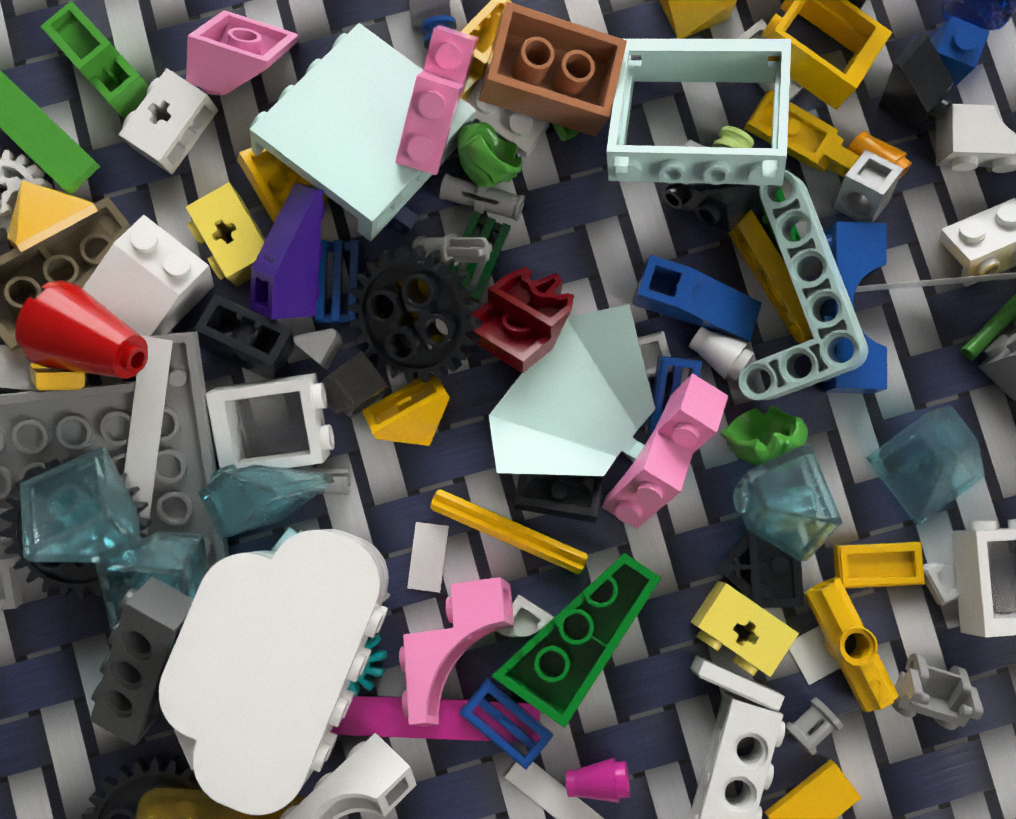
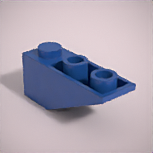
(695, 299)

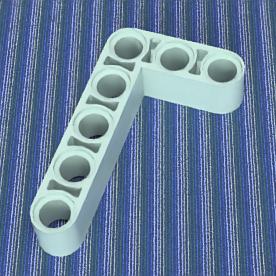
(811, 297)

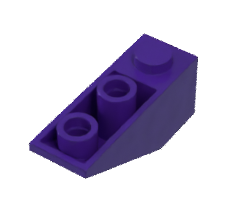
(288, 263)

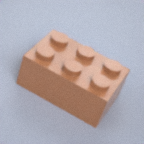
(552, 69)

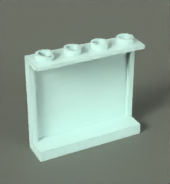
(347, 125)

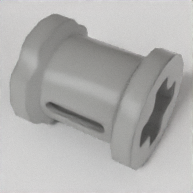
(820, 731)

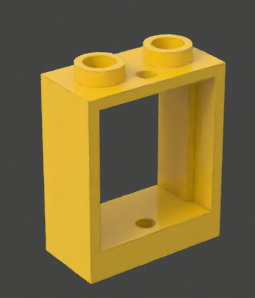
(845, 25)

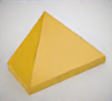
(696, 15)
(42, 213)
(409, 413)

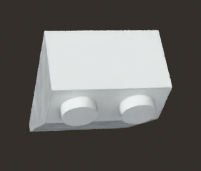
(149, 279)

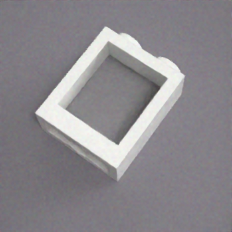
(271, 422)
(986, 578)

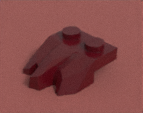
(523, 318)

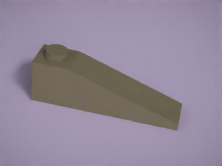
(64, 256)

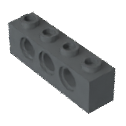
(140, 650)

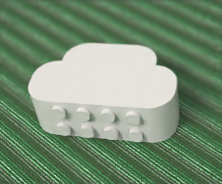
(271, 664)

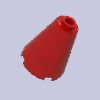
(78, 334)

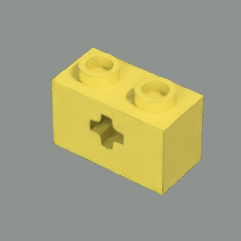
(218, 215)
(767, 636)

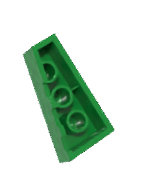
(573, 648)

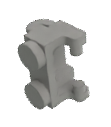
(937, 694)

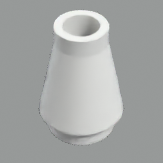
(721, 352)

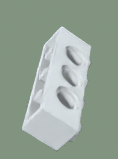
(722, 765)

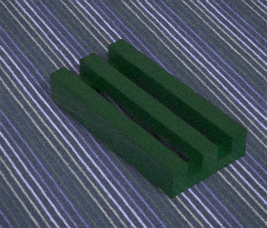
(489, 225)

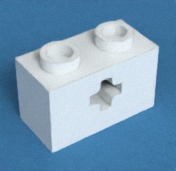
(187, 114)

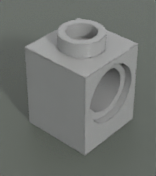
(867, 187)

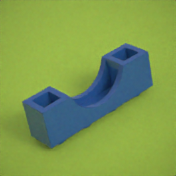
(858, 252)

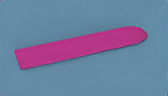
(386, 719)

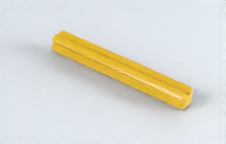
(509, 531)

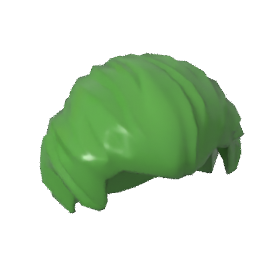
(487, 157)
(764, 437)

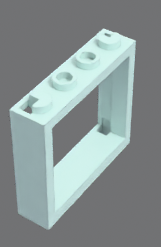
(701, 62)

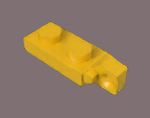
(808, 137)

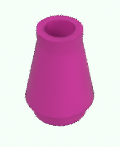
(599, 781)

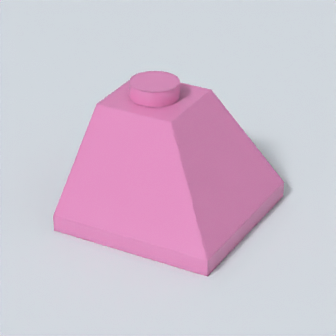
(233, 51)

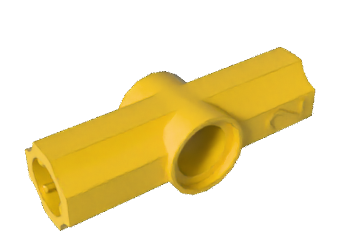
(863, 666)

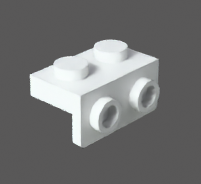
(984, 241)

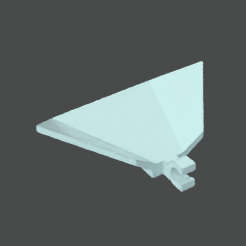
(576, 402)

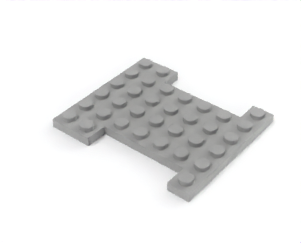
(74, 422)

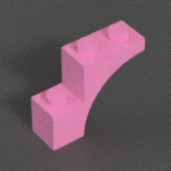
(436, 99)
(662, 465)
(429, 656)

